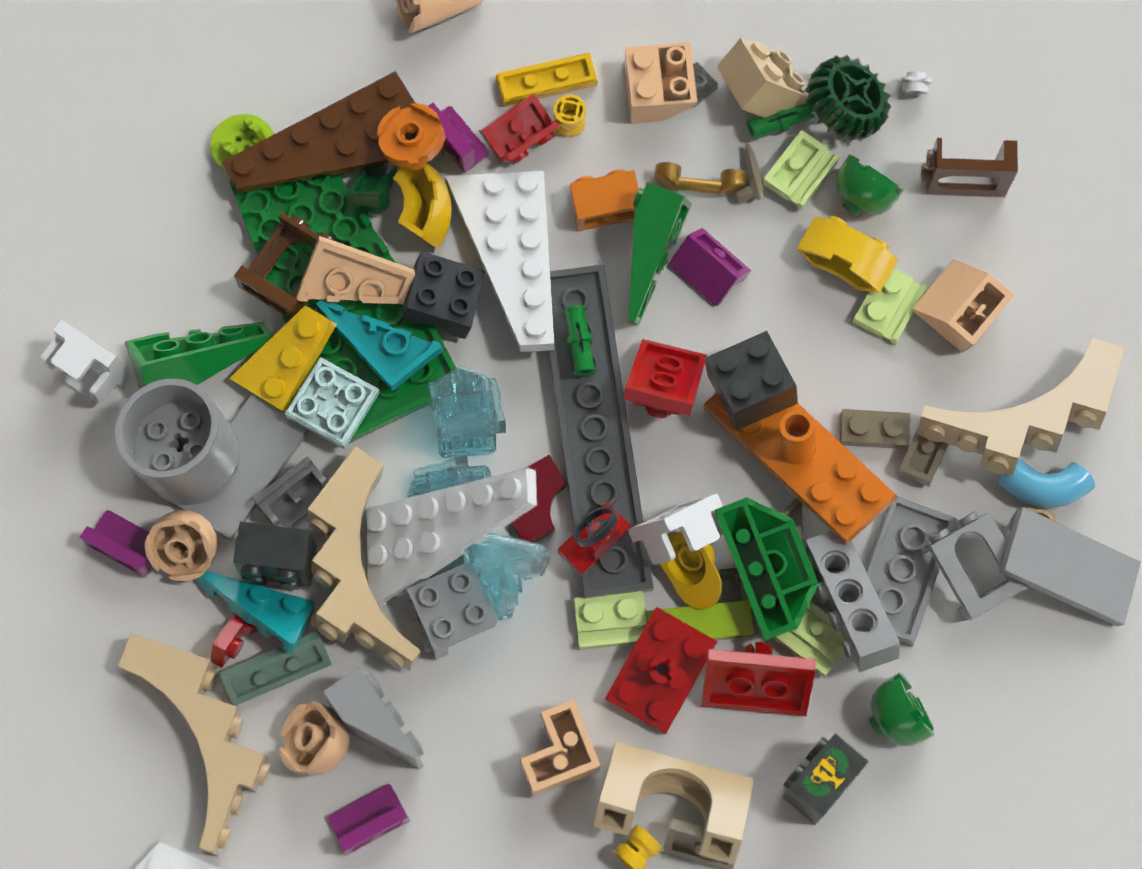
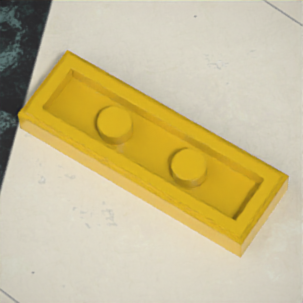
(547, 79)

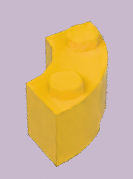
(425, 203)
(847, 253)

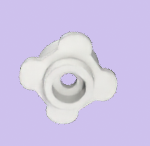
(915, 83)

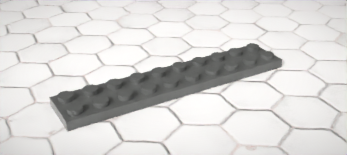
(597, 430)

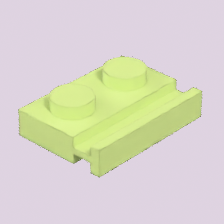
(801, 170)
(890, 310)
(610, 620)
(815, 640)

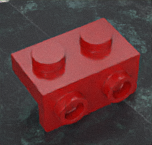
(518, 130)

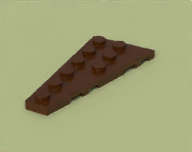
(327, 142)

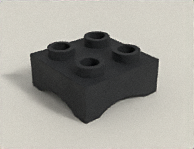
(443, 294)

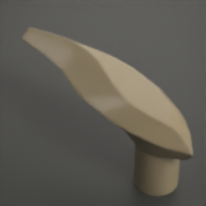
(755, 188)

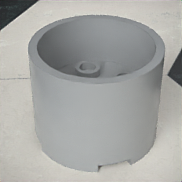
(177, 441)

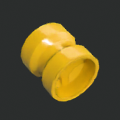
(570, 123)
(638, 841)

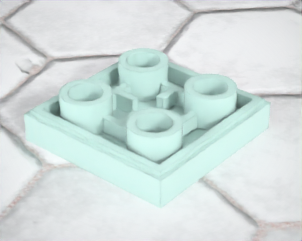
(332, 403)

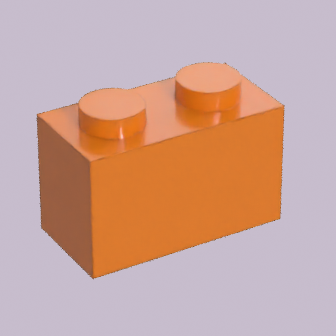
(603, 199)

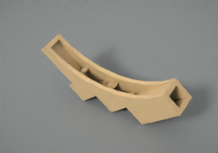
(1039, 423)
(338, 563)
(228, 766)

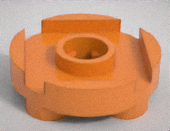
(413, 152)

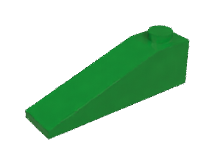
(656, 224)
(193, 356)

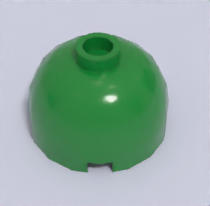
(865, 188)
(899, 713)

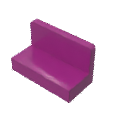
(708, 266)
(119, 541)
(368, 819)

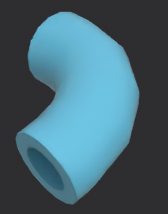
(1048, 489)

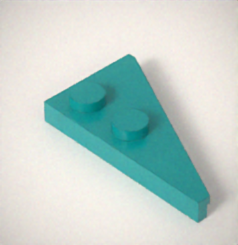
(387, 350)
(264, 608)

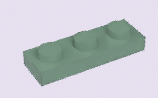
(274, 669)

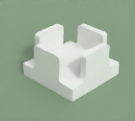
(87, 364)
(694, 519)

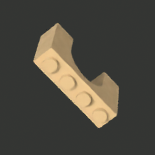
(717, 793)

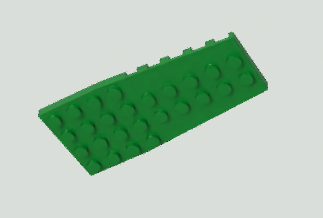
(325, 210)

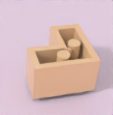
(570, 752)

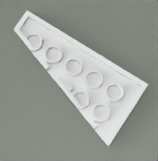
(511, 239)
(431, 530)

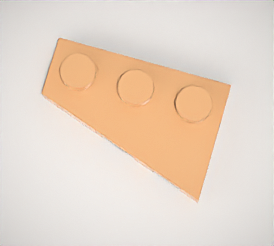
(350, 274)

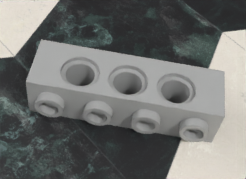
(867, 648)

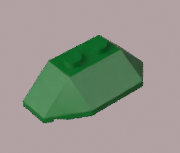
(769, 564)

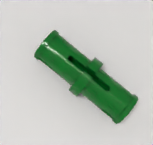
(780, 121)
(582, 360)

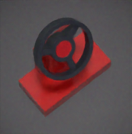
(593, 537)

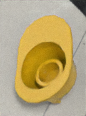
(693, 573)

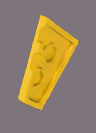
(286, 359)

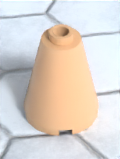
(424, 13)

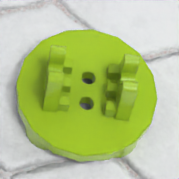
(243, 126)

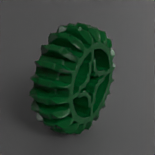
(843, 79)

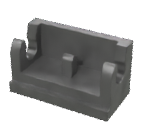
(292, 494)

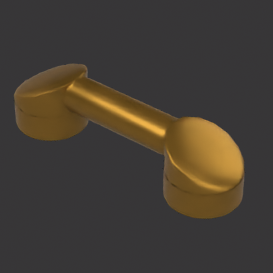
(669, 176)

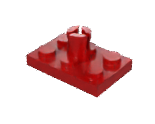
(664, 379)
(660, 670)
(758, 681)

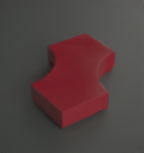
(537, 522)

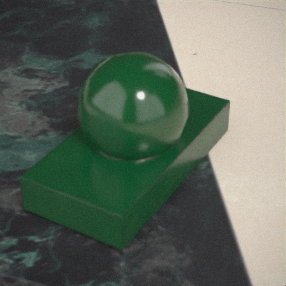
(372, 189)

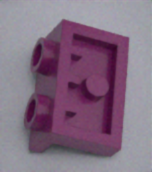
(460, 140)

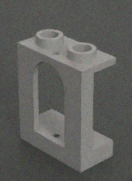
(943, 551)

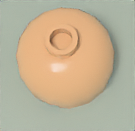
(181, 545)
(314, 739)

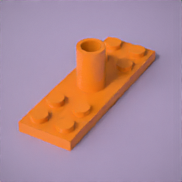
(813, 467)

